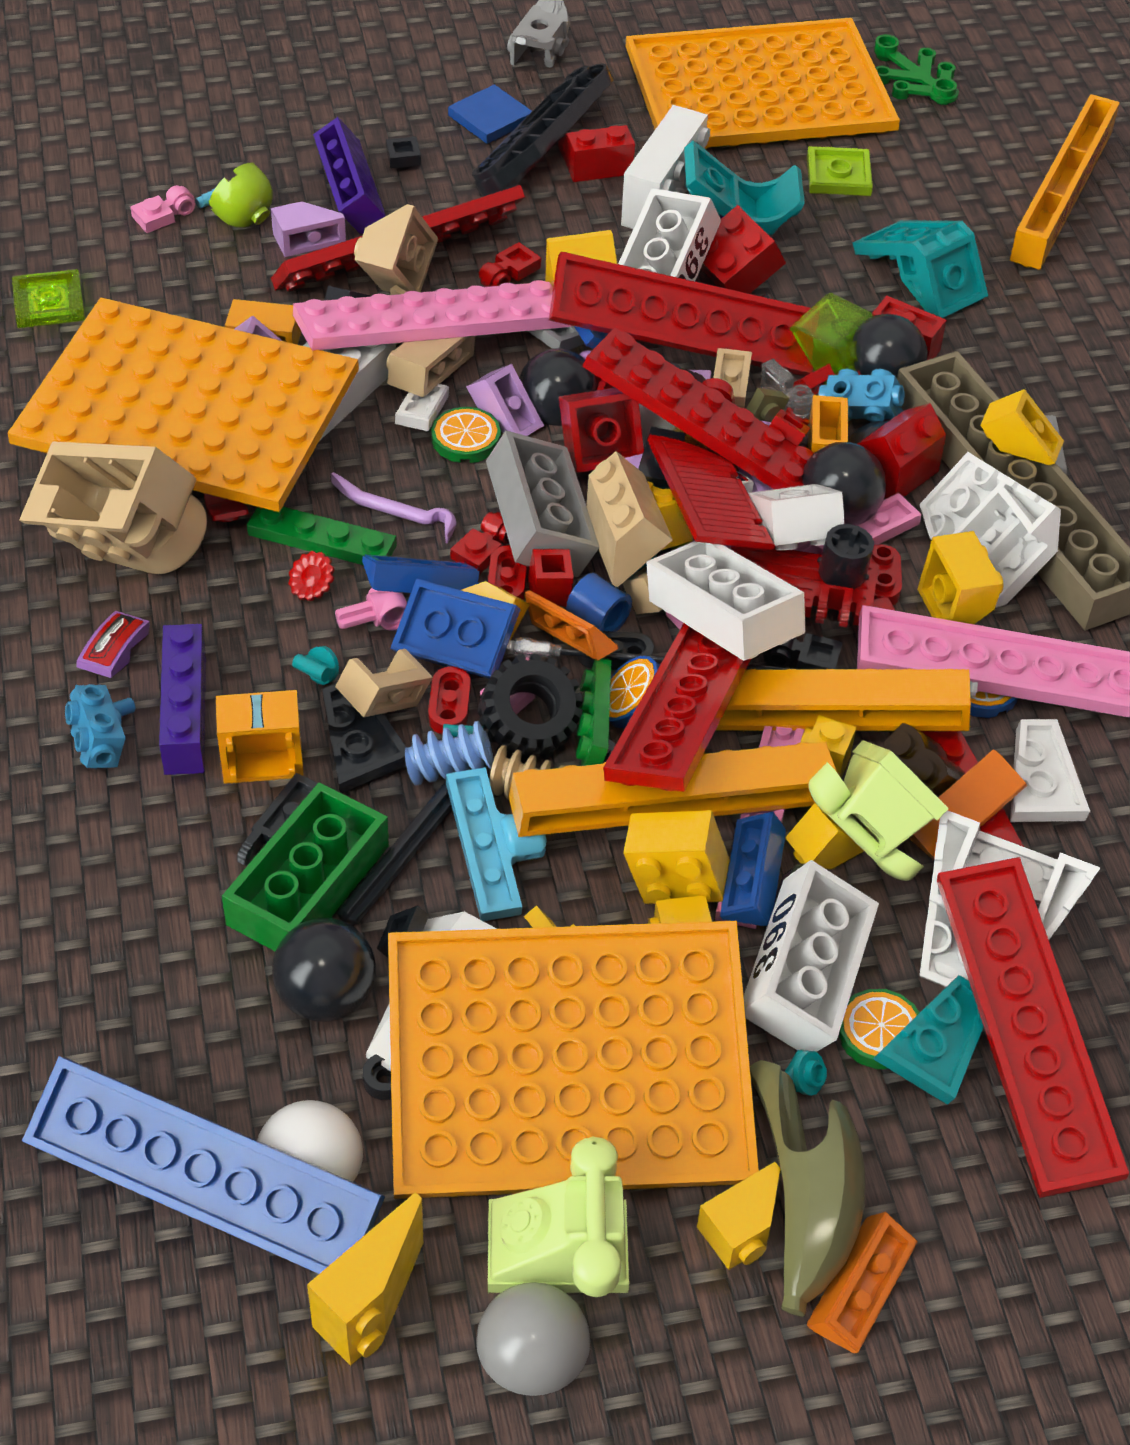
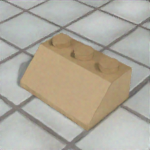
(397, 250)
(624, 517)

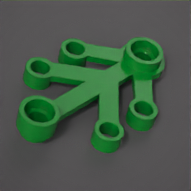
(940, 90)

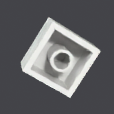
(799, 514)

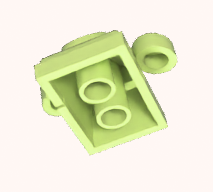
(878, 805)
(564, 1231)

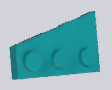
(938, 1042)

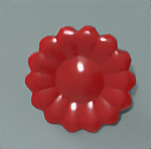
(311, 576)

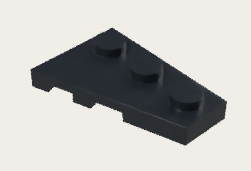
(360, 745)

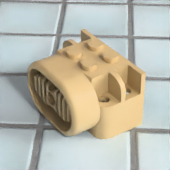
(118, 504)

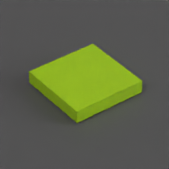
(839, 171)

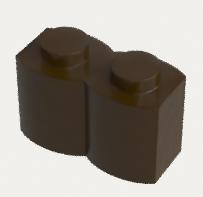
(924, 758)

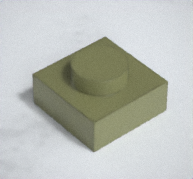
(767, 403)

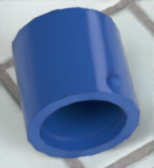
(599, 603)

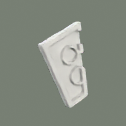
(1050, 776)

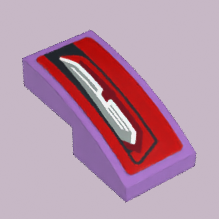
(111, 644)

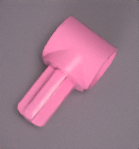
(381, 607)

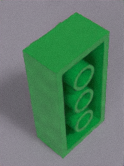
(306, 866)

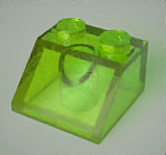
(828, 332)

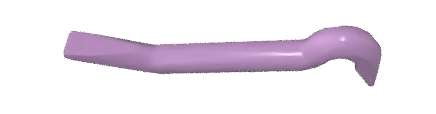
(396, 508)

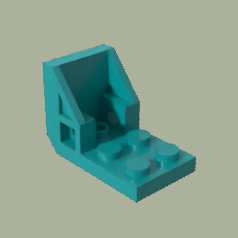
(934, 261)

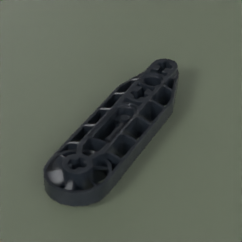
(541, 129)

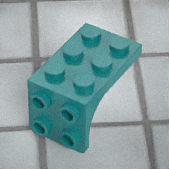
(766, 202)

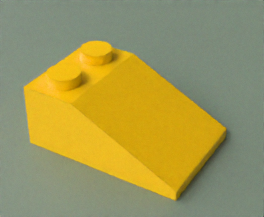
(362, 1288)

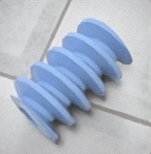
(448, 754)

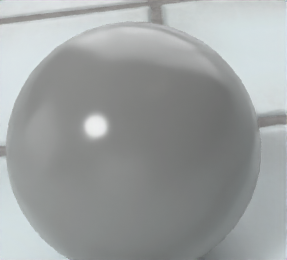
(533, 1339)

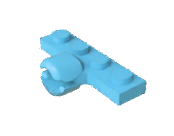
(489, 844)

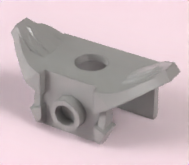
(552, 39)

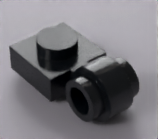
(812, 653)

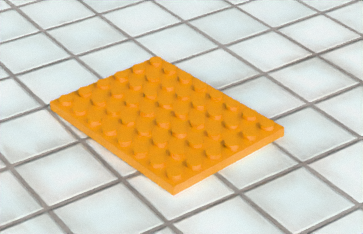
(765, 81)
(208, 396)
(562, 1036)

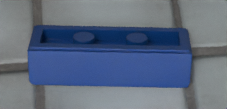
(400, 573)
(754, 870)

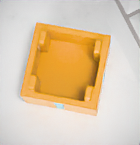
(259, 736)

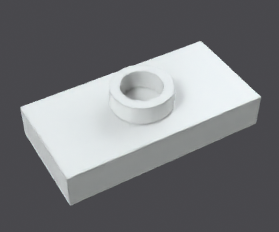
(422, 411)

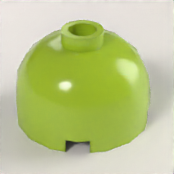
(243, 198)

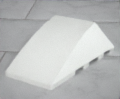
(1006, 517)
(960, 845)

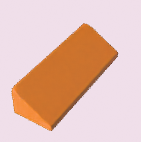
(568, 627)
(975, 796)
(863, 1283)

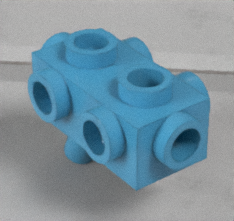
(869, 396)
(97, 725)

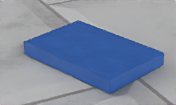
(455, 628)

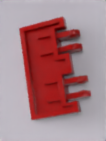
(802, 572)

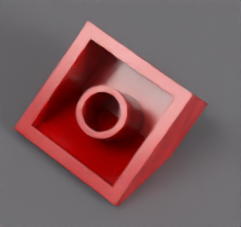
(597, 152)
(908, 448)

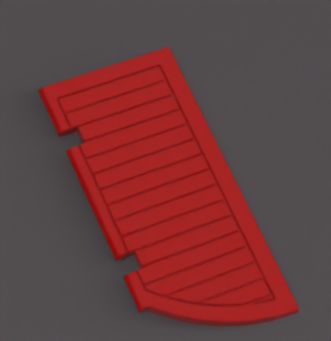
(709, 495)

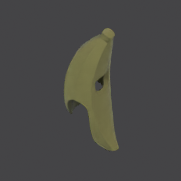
(820, 1188)

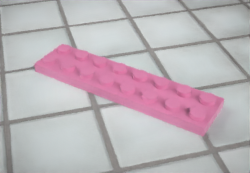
(425, 315)
(998, 659)

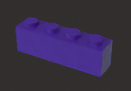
(349, 175)
(183, 699)

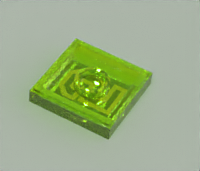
(48, 298)

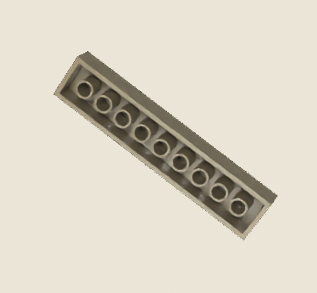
(1092, 560)

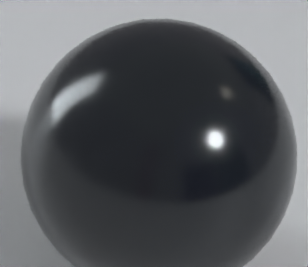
(888, 344)
(553, 375)
(854, 473)
(324, 969)

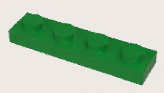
(320, 534)
(595, 714)

